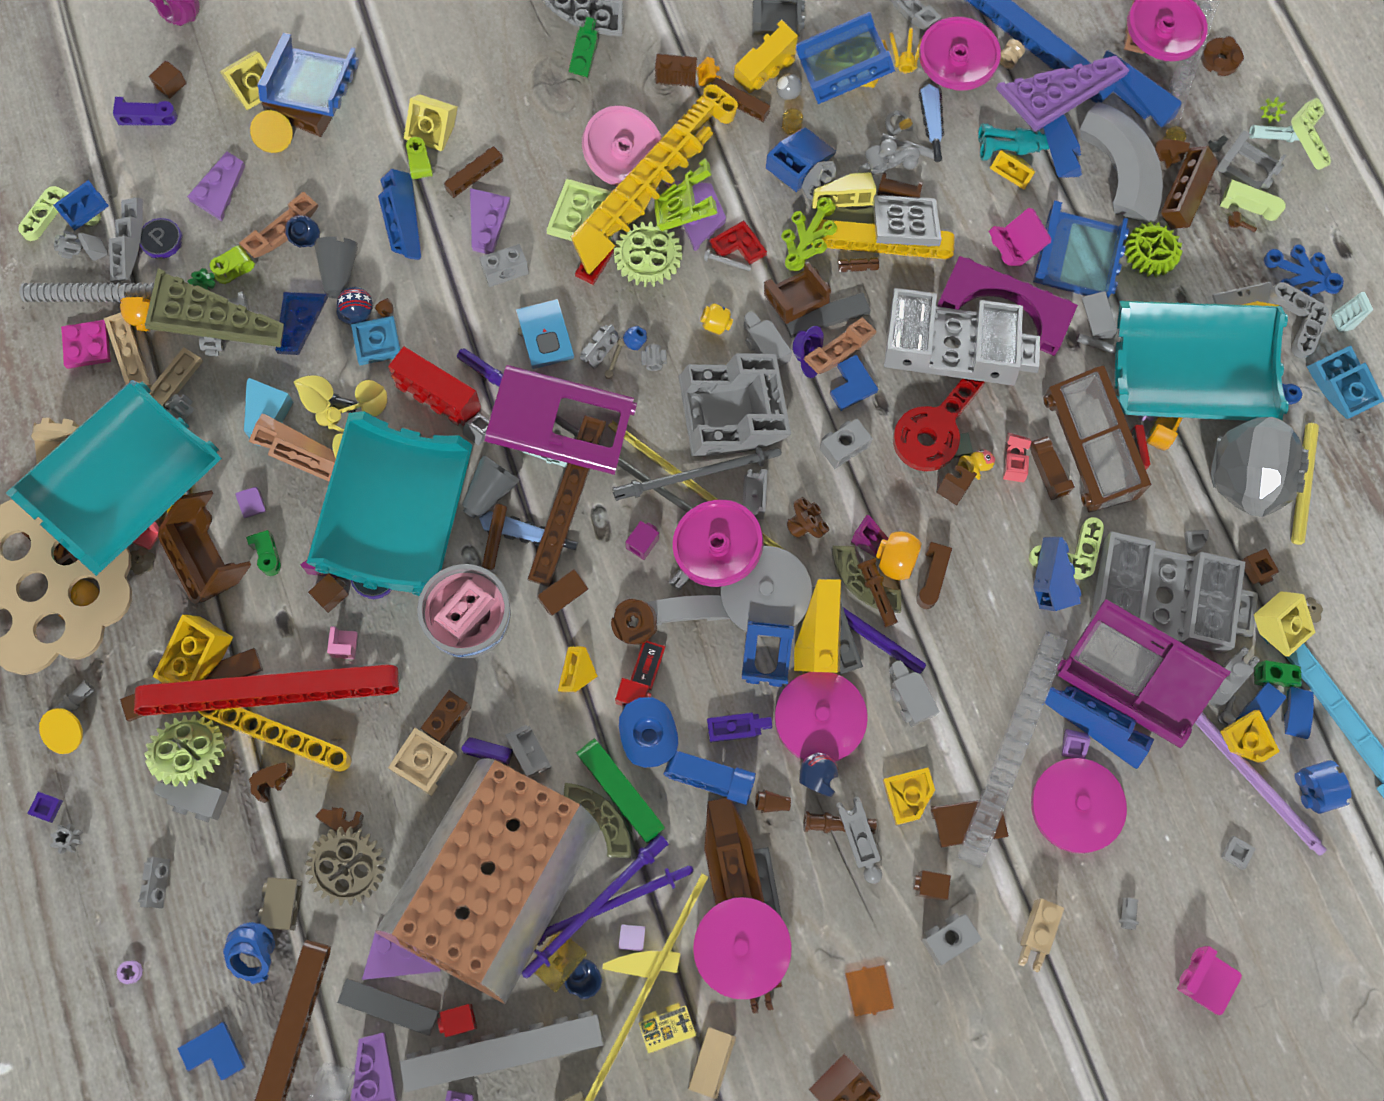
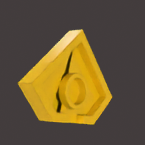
(1250, 738)
(909, 794)

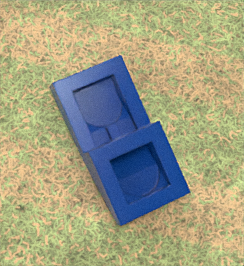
(1266, 700)
(1299, 713)

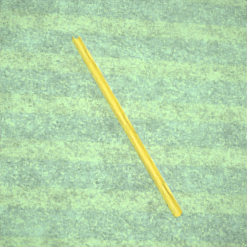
(672, 470)
(646, 988)

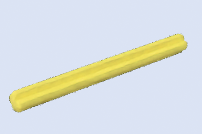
(1303, 499)

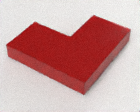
(739, 238)

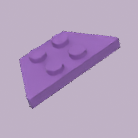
(703, 228)

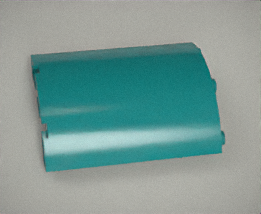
(1200, 360)
(114, 476)
(389, 505)

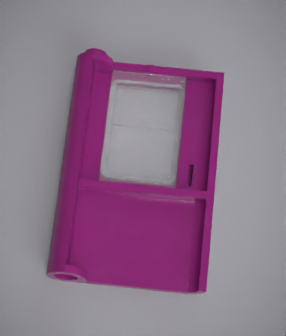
(1130, 673)

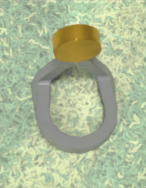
(904, 124)

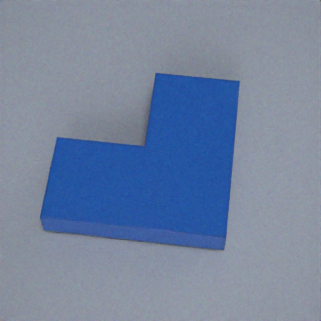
(858, 385)
(214, 1045)

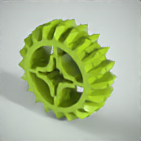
(1165, 254)

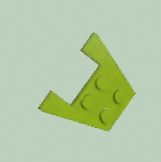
(678, 205)

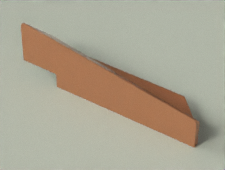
(293, 447)

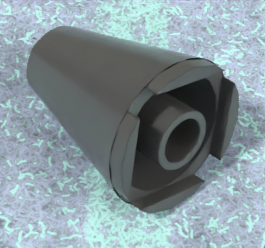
(335, 263)
(487, 487)

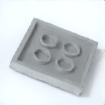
(906, 220)

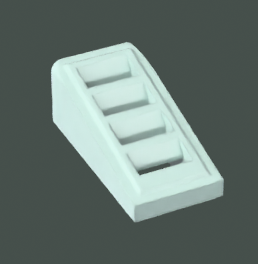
(1350, 314)

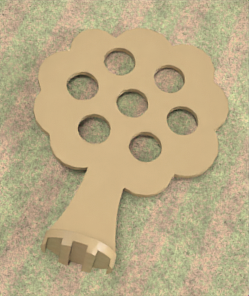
(84, 625)

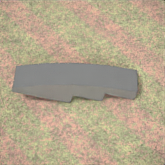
(125, 246)

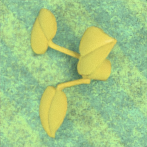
(316, 392)

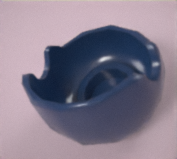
(302, 231)
(584, 980)

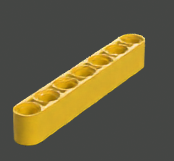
(863, 238)
(284, 739)

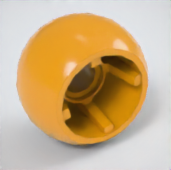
(898, 555)

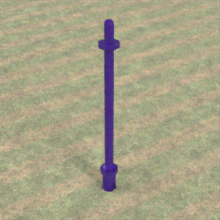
(645, 856)
(669, 878)

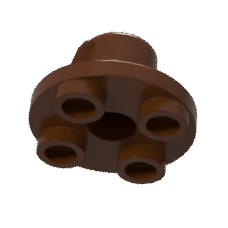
(807, 520)

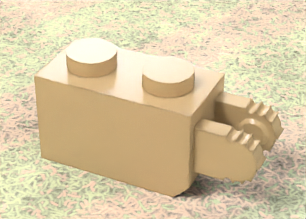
(1040, 931)

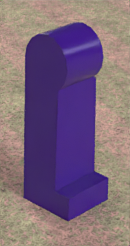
(143, 113)

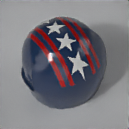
(354, 304)
(817, 773)

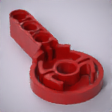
(936, 423)

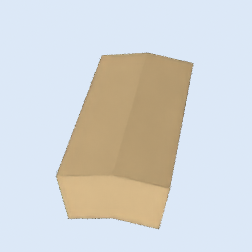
(712, 1063)

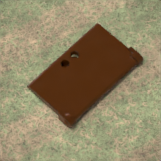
(954, 821)

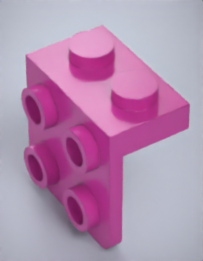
(1020, 238)
(1209, 980)

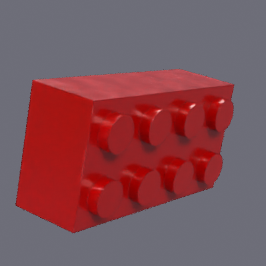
(434, 387)

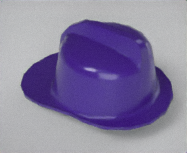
(804, 344)

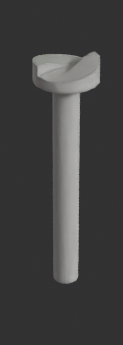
(725, 260)

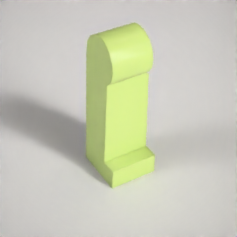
(1252, 200)

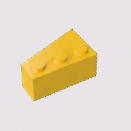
(768, 60)

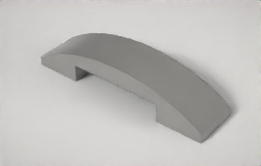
(917, 13)
(689, 608)

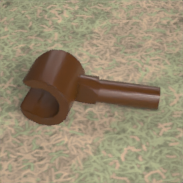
(1235, 221)

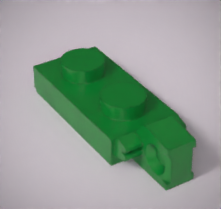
(584, 49)

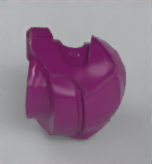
(179, 11)

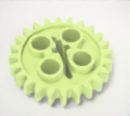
(646, 270)
(198, 734)

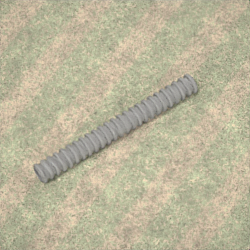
(83, 292)

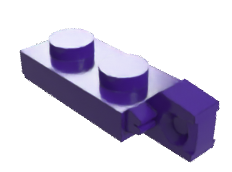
(737, 726)

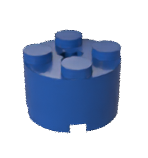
(1323, 787)

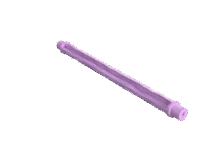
(1262, 786)

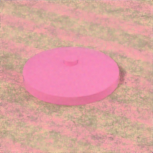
(617, 142)

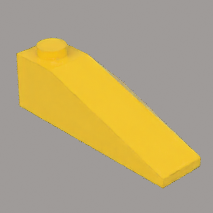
(820, 634)

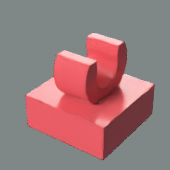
(1017, 441)

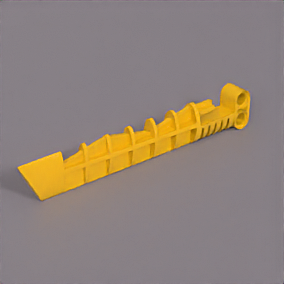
(640, 185)

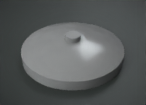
(771, 593)

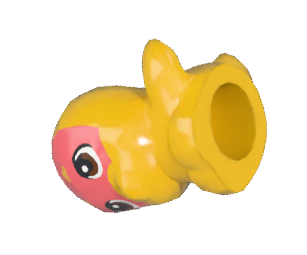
(978, 461)

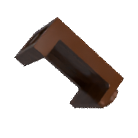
(798, 294)

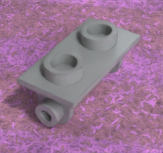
(605, 340)
(156, 873)

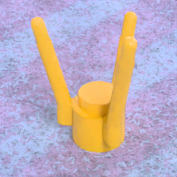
(907, 61)

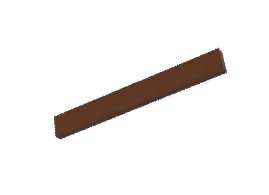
(564, 509)

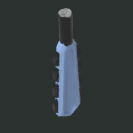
(932, 109)
(524, 531)

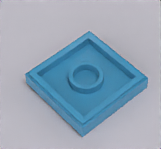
(376, 340)

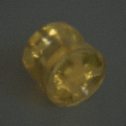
(792, 121)
(1175, 133)

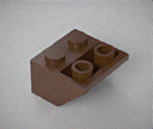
(844, 1083)

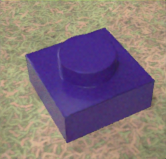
(45, 807)

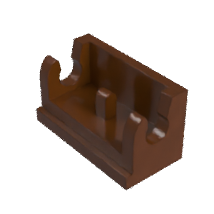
(899, 189)
(955, 488)
(562, 592)

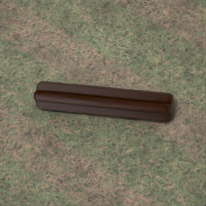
(494, 536)

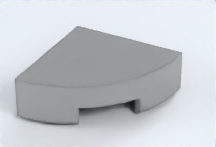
(1195, 540)

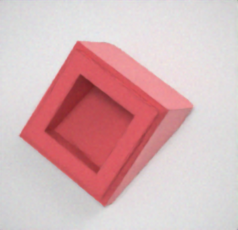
(1016, 467)

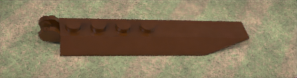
(732, 862)

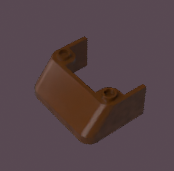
(193, 552)

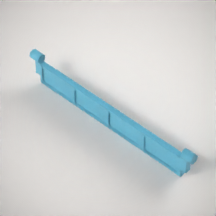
(1340, 711)

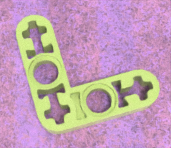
(1303, 125)
(45, 203)
(1080, 556)

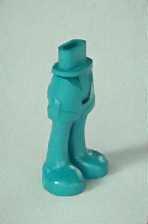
(1023, 142)

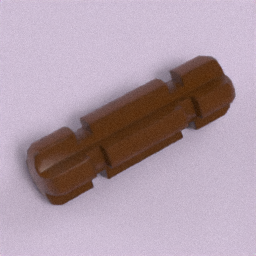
(860, 264)

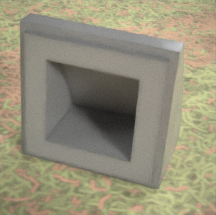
(93, 246)
(476, 429)

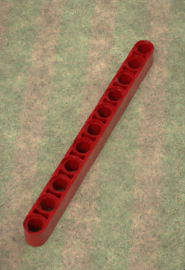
(266, 690)

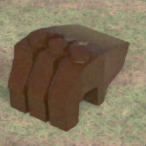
(1171, 151)
(272, 776)
(336, 818)

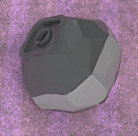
(1260, 466)

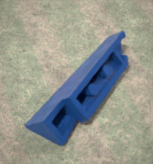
(1145, 95)
(1063, 148)
(399, 213)
(1101, 723)

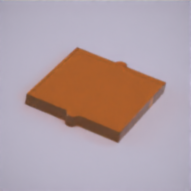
(869, 990)

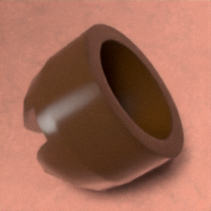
(385, 307)

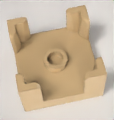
(422, 761)

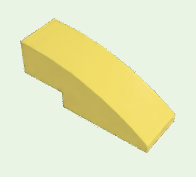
(642, 963)

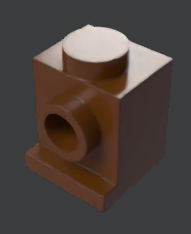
(1260, 567)

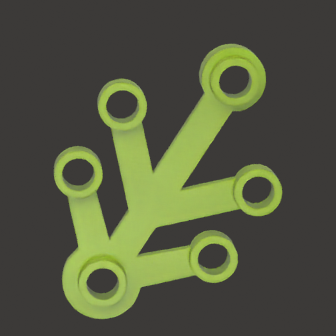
(797, 257)

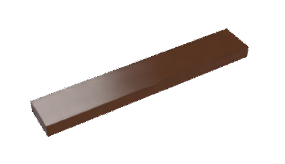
(235, 666)

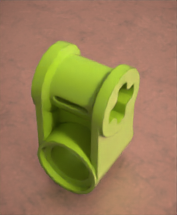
(418, 158)
(233, 263)

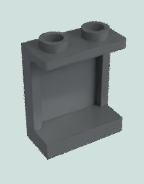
(769, 13)

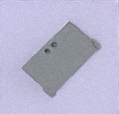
(1239, 296)

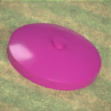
(1167, 28)
(959, 53)
(718, 543)
(821, 716)
(1078, 805)
(742, 948)

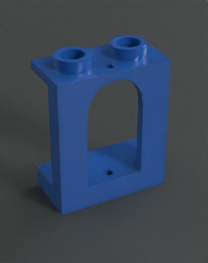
(780, 674)

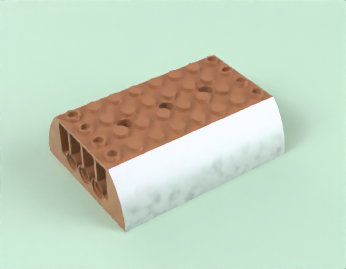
(506, 907)

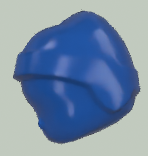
(635, 337)

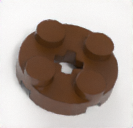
(1227, 47)
(645, 627)

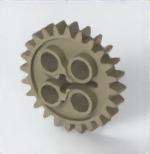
(359, 882)

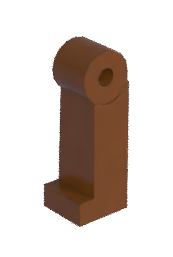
(1050, 468)
(935, 576)

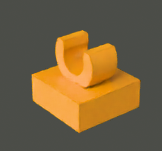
(707, 71)

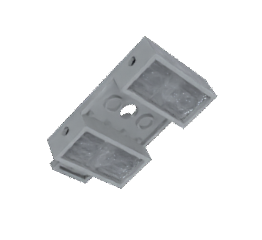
(988, 339)
(1205, 591)

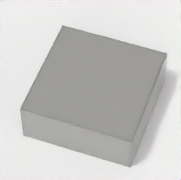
(1238, 852)

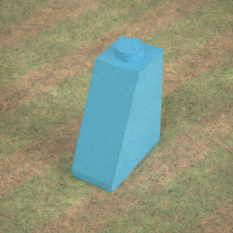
(264, 400)

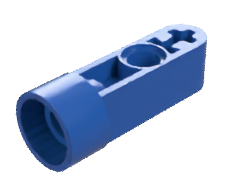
(711, 776)

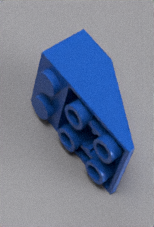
(797, 156)
(1054, 576)

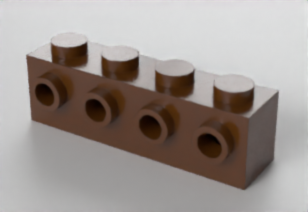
(1189, 187)

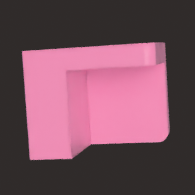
(342, 643)

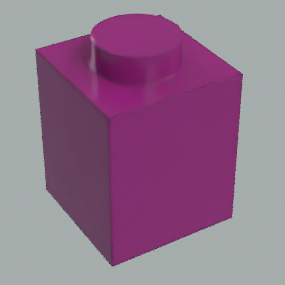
(642, 539)

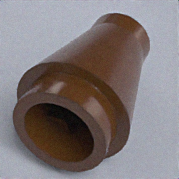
(771, 802)

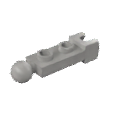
(861, 840)

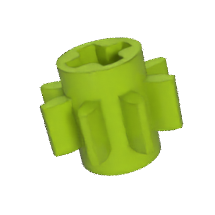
(1276, 103)

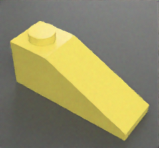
(848, 191)

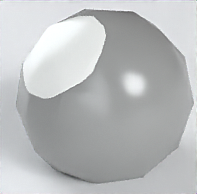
(788, 86)

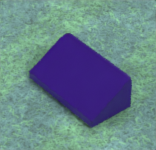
(487, 750)

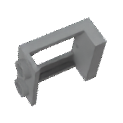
(1240, 146)

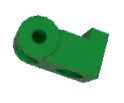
(268, 556)
(1277, 674)

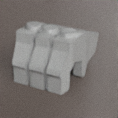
(818, 176)

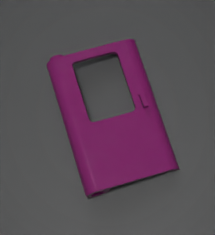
(528, 409)

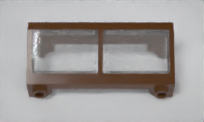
(1098, 439)

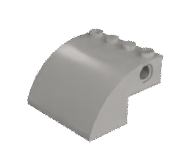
(734, 405)

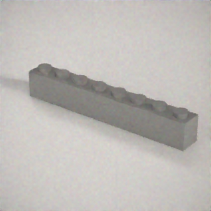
(502, 1052)

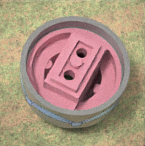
(480, 623)

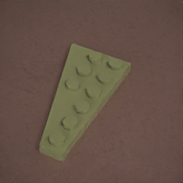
(199, 312)

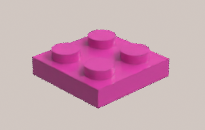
(85, 344)

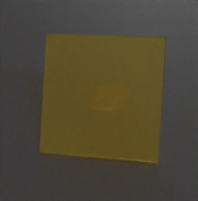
(562, 963)

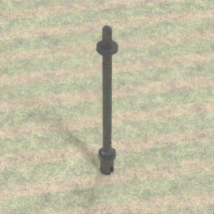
(636, 488)

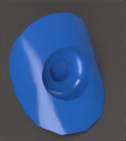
(648, 732)

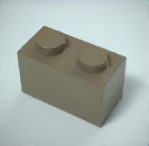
(280, 903)

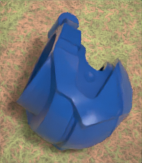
(253, 941)

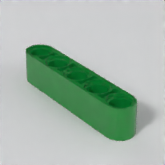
(620, 790)

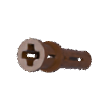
(876, 580)
(828, 823)

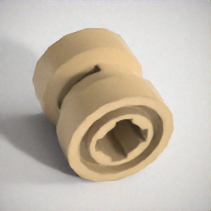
(1012, 52)

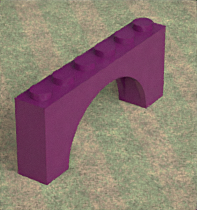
(1049, 312)

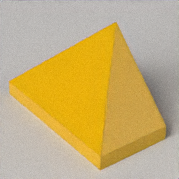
(1013, 168)
(577, 670)

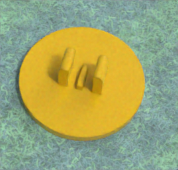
(271, 131)
(60, 731)

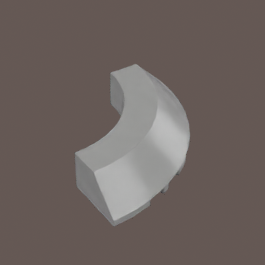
(606, 12)
(1133, 158)

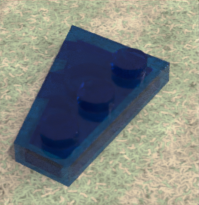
(299, 316)

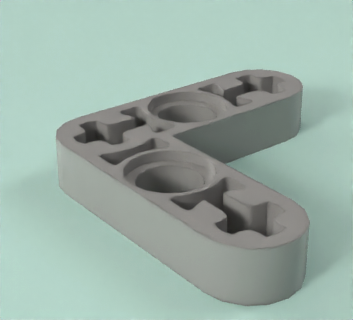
(1307, 313)

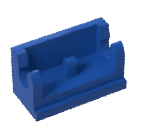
(81, 205)

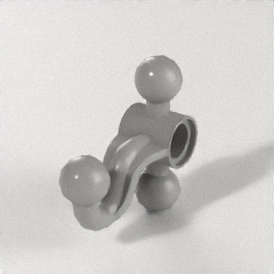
(886, 157)

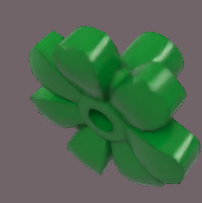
(202, 279)

